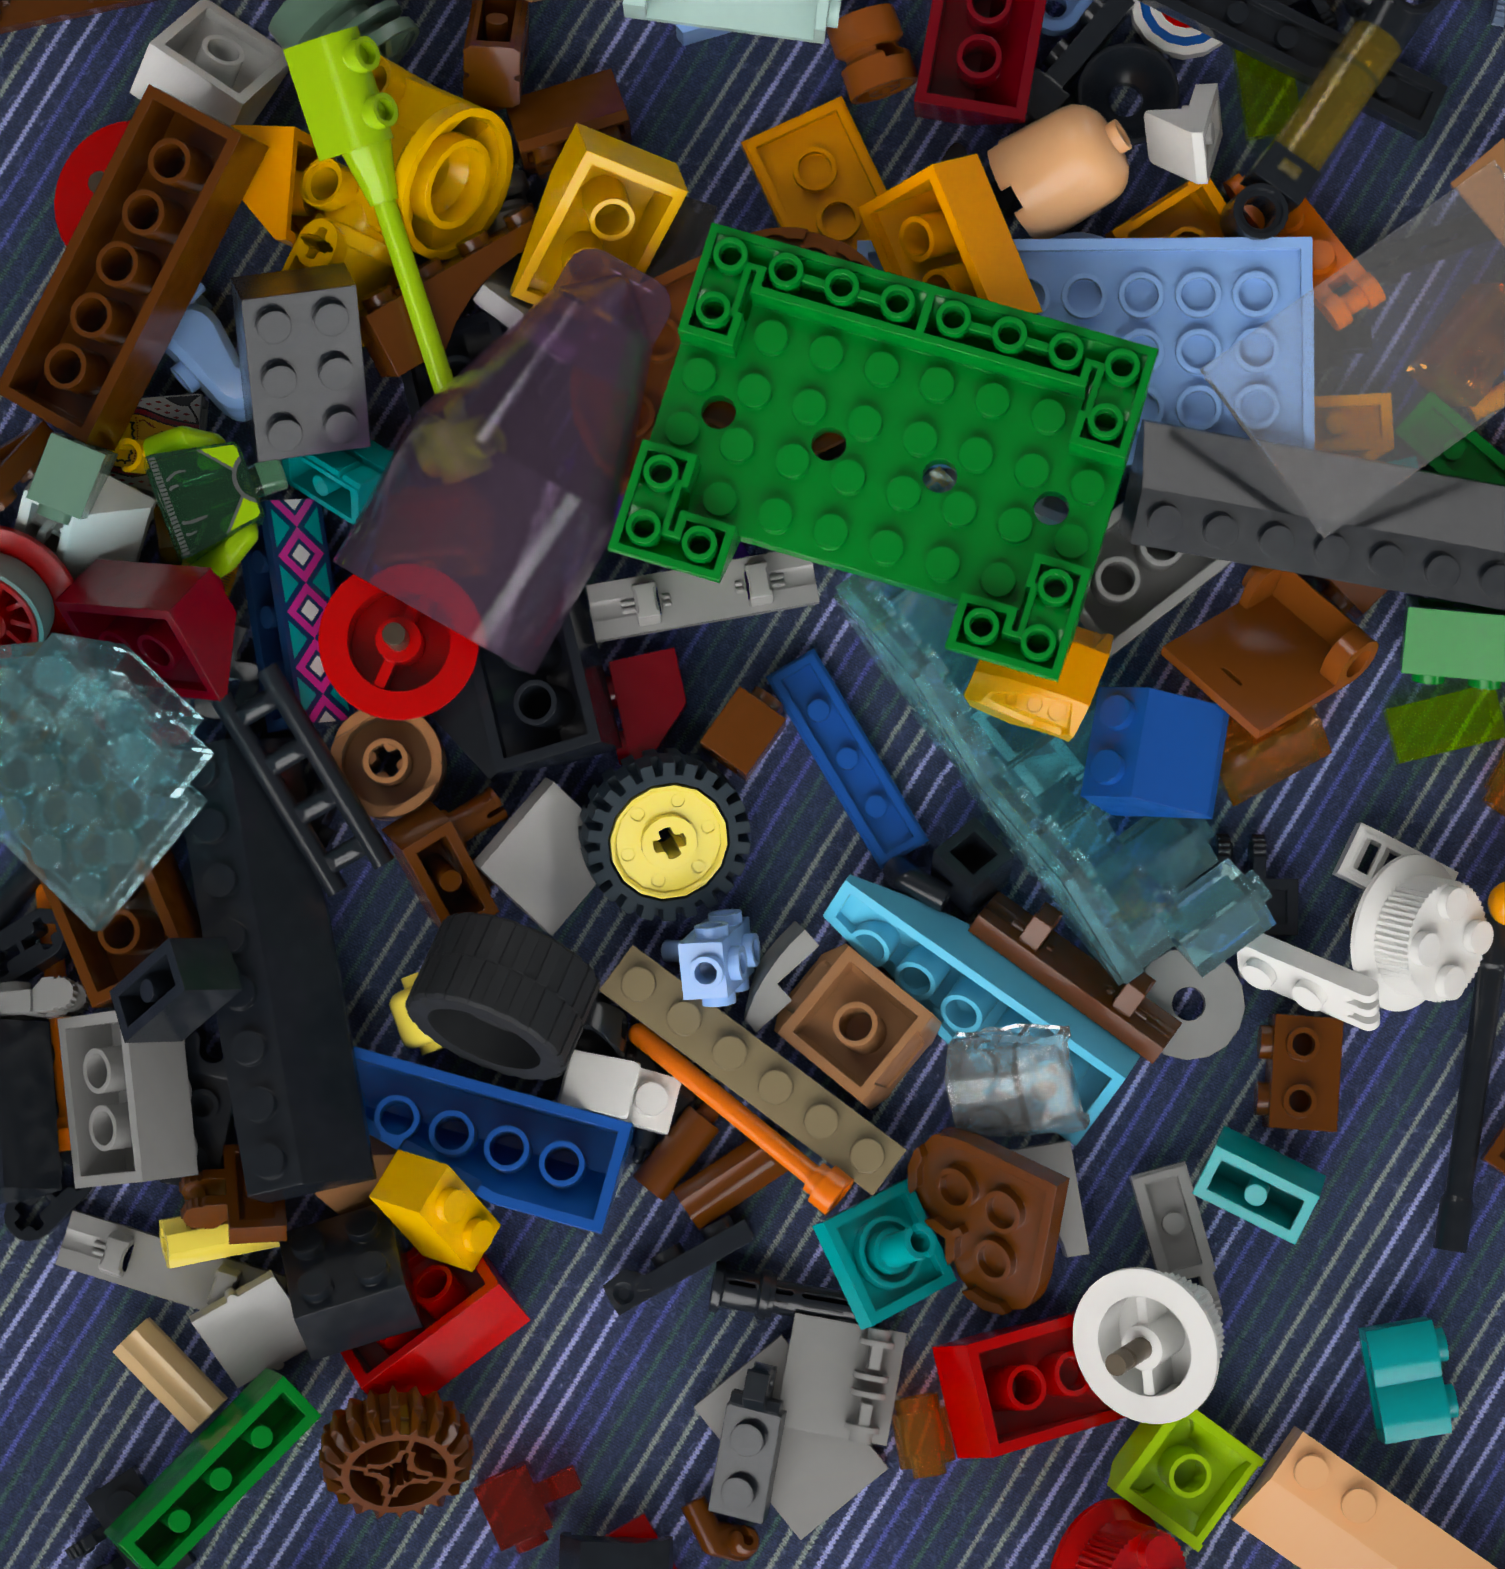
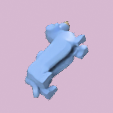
(207, 358)

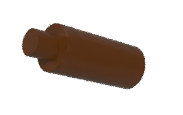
(678, 1150)

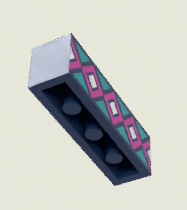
(286, 594)

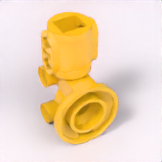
(449, 178)

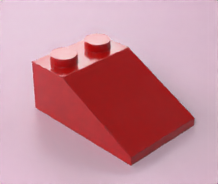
(1016, 1388)

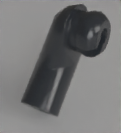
(908, 878)

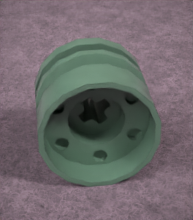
(309, 19)

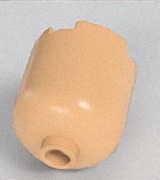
(1062, 168)

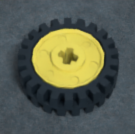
(704, 842)

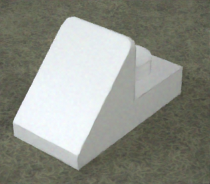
(1188, 137)
(620, 1090)

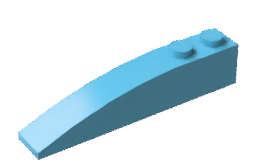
(972, 983)

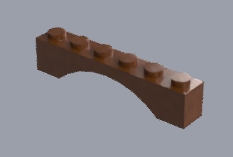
(448, 286)

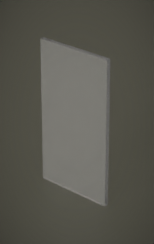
(1380, 358)

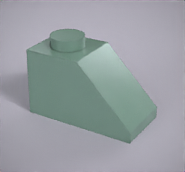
(69, 478)

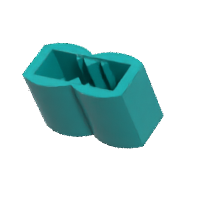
(1407, 1379)

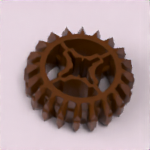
(396, 1452)

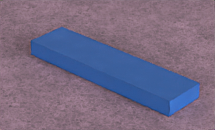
(846, 758)

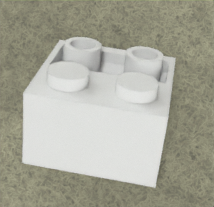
(110, 532)

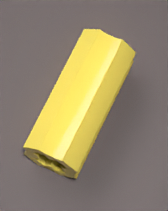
(190, 1246)

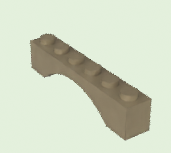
(753, 1071)

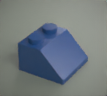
(1154, 754)

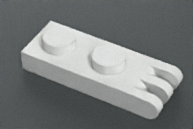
(1310, 981)

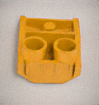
(1040, 702)

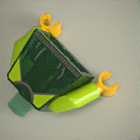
(205, 493)

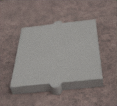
(250, 1328)

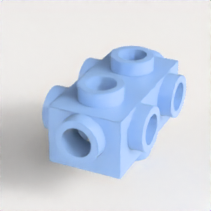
(715, 958)

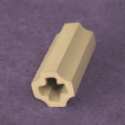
(170, 1375)

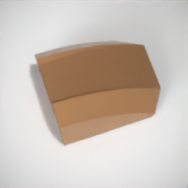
(856, 1025)

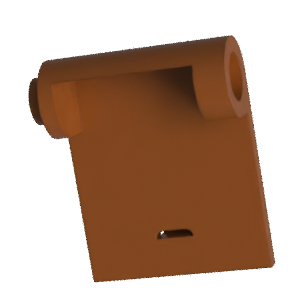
(1273, 651)

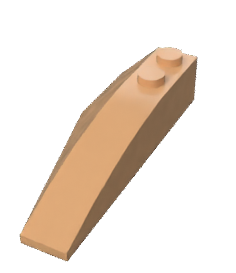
(1335, 1517)

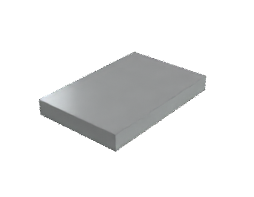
(813, 1469)

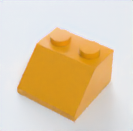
(275, 189)

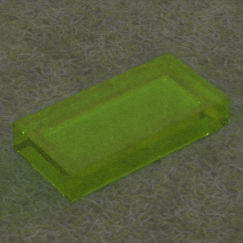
(1264, 96)
(1444, 724)

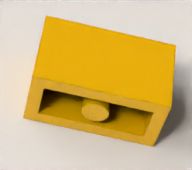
(435, 1210)

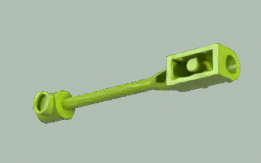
(355, 121)

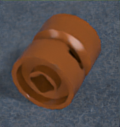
(873, 58)

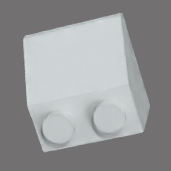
(213, 64)

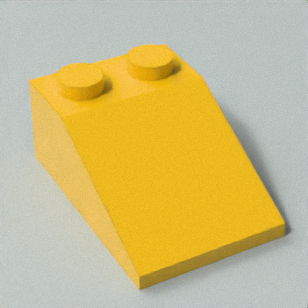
(601, 199)

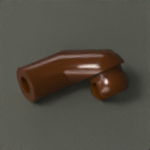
(719, 1537)

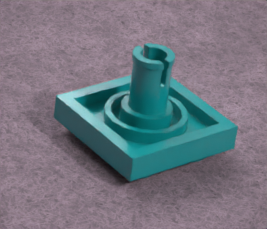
(884, 1254)

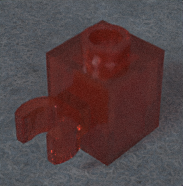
(519, 1504)

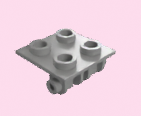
(841, 1379)

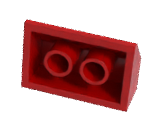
(461, 1322)

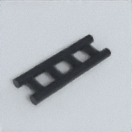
(336, 788)

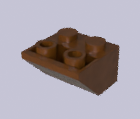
(549, 115)

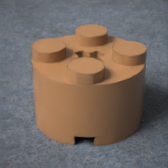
(420, 769)

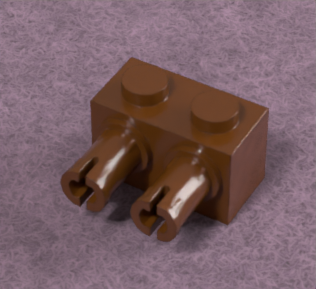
(435, 855)

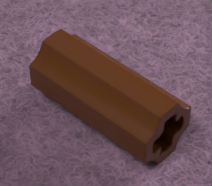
(727, 1182)

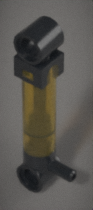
(1323, 116)

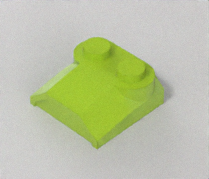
(1183, 1474)

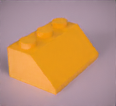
(950, 234)

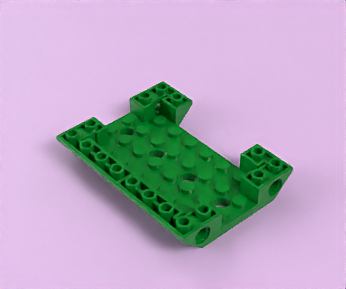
(908, 385)

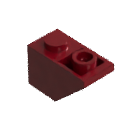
(648, 699)

